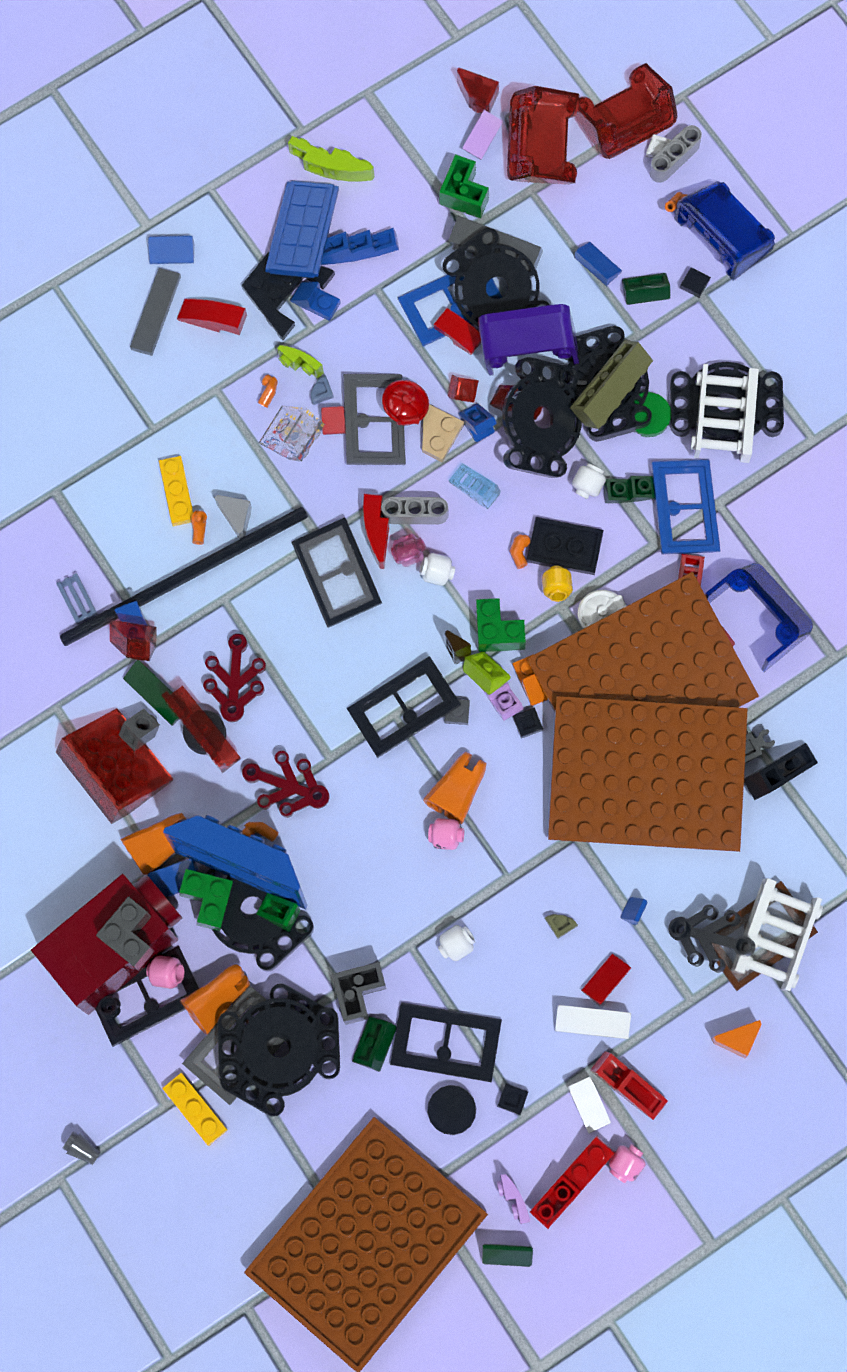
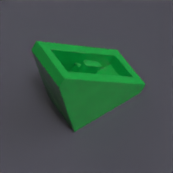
(279, 911)

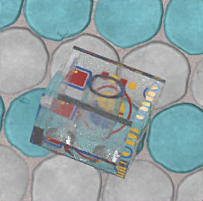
(292, 432)

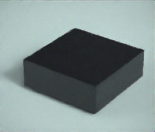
(695, 282)
(527, 723)
(512, 1099)

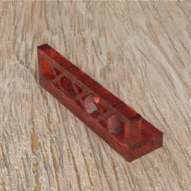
(201, 728)

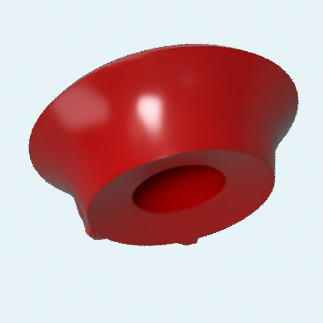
(405, 402)

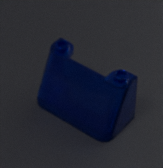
(726, 226)

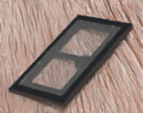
(336, 572)

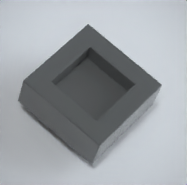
(460, 714)

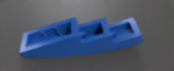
(360, 246)

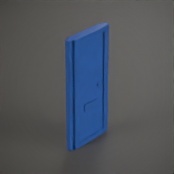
(302, 229)

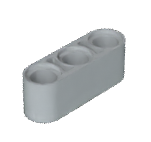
(679, 145)
(425, 504)

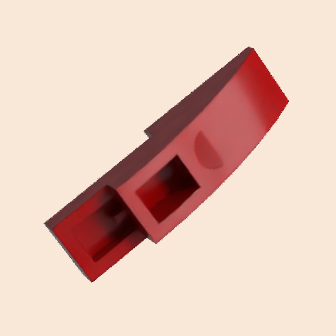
(572, 1182)

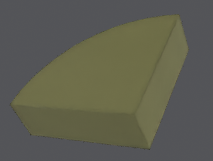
(560, 924)

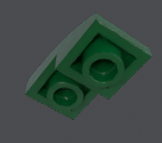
(629, 490)

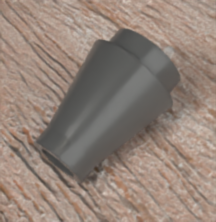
(81, 1148)

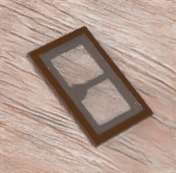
(767, 931)

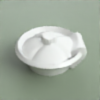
(598, 606)

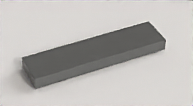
(155, 312)

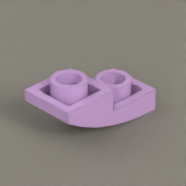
(482, 134)
(505, 701)
(510, 1191)

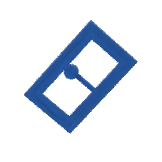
(407, 303)
(665, 509)

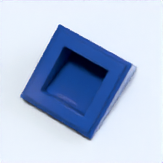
(634, 910)

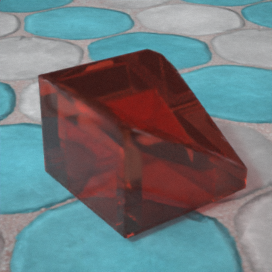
(463, 388)

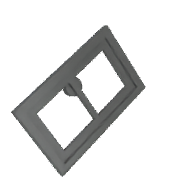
(352, 422)

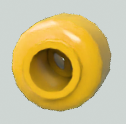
(557, 583)

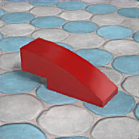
(213, 315)
(376, 527)
(629, 1085)

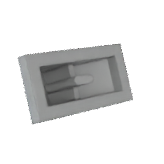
(236, 513)

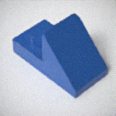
(315, 300)
(478, 422)

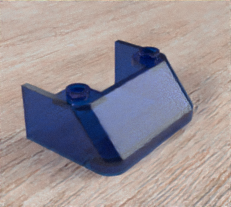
(794, 622)

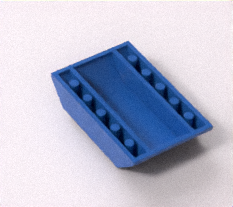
(237, 856)

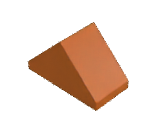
(738, 1040)

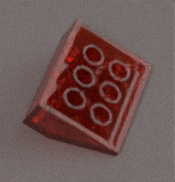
(110, 769)

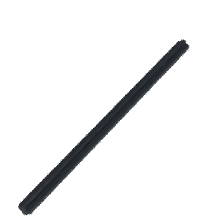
(187, 574)

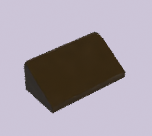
(457, 647)

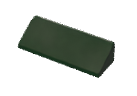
(150, 689)

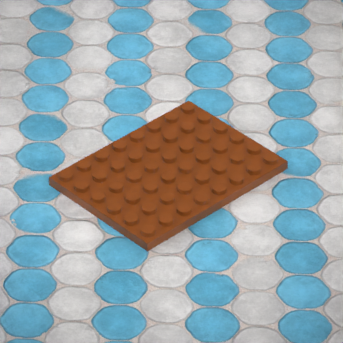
(649, 652)
(647, 774)
(365, 1244)

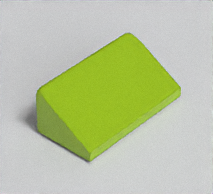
(485, 672)

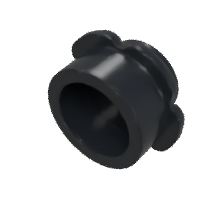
(105, 1003)

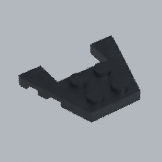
(272, 290)

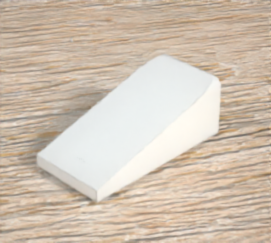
(589, 1104)

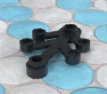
(708, 936)

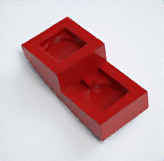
(458, 330)

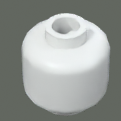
(588, 481)
(437, 569)
(456, 943)

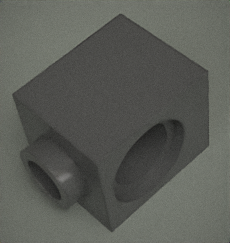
(137, 737)

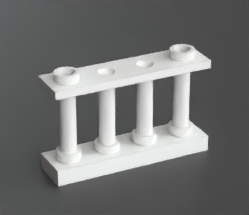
(745, 404)
(760, 916)

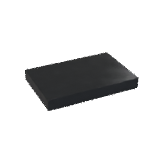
(565, 545)

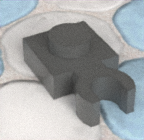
(754, 745)

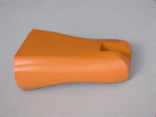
(456, 789)
(150, 846)
(215, 997)

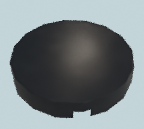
(451, 1110)

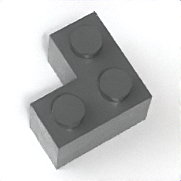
(121, 933)
(351, 987)

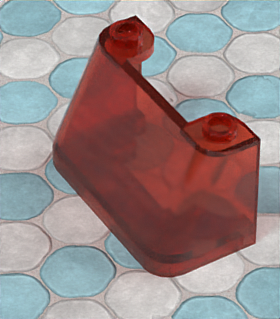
(630, 114)
(540, 135)

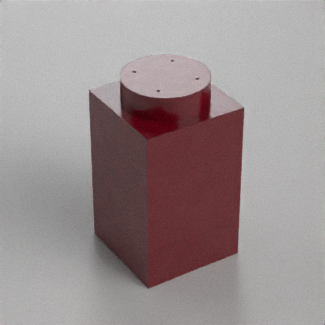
(84, 963)

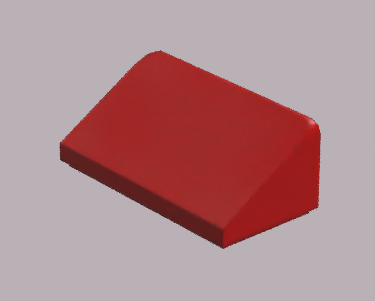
(606, 979)

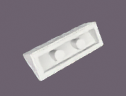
(593, 1022)

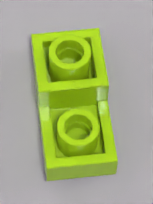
(295, 358)

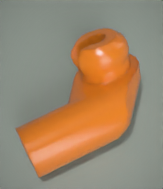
(670, 206)
(270, 390)
(198, 521)
(517, 548)
(260, 828)

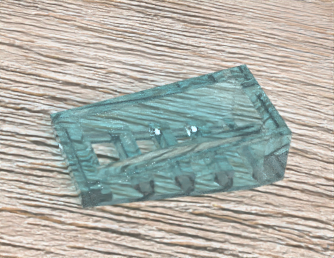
(485, 496)

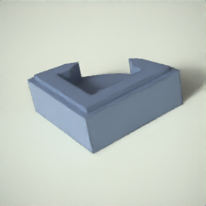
(321, 391)

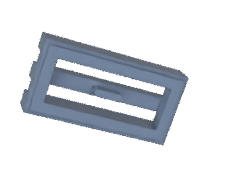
(68, 582)

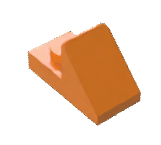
(529, 682)

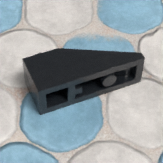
(780, 771)

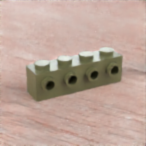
(612, 384)

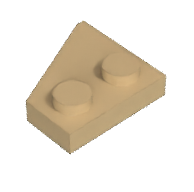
(439, 433)

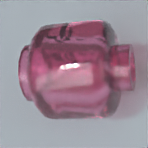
(408, 550)

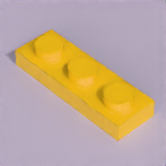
(176, 490)
(194, 1109)

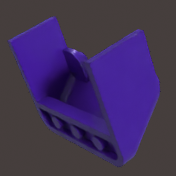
(527, 333)

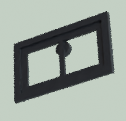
(414, 723)
(154, 1014)
(442, 1065)

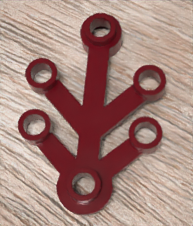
(234, 681)
(289, 786)

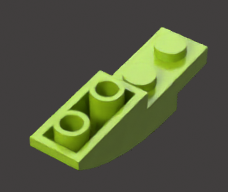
(337, 165)

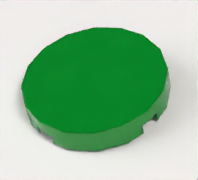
(660, 415)

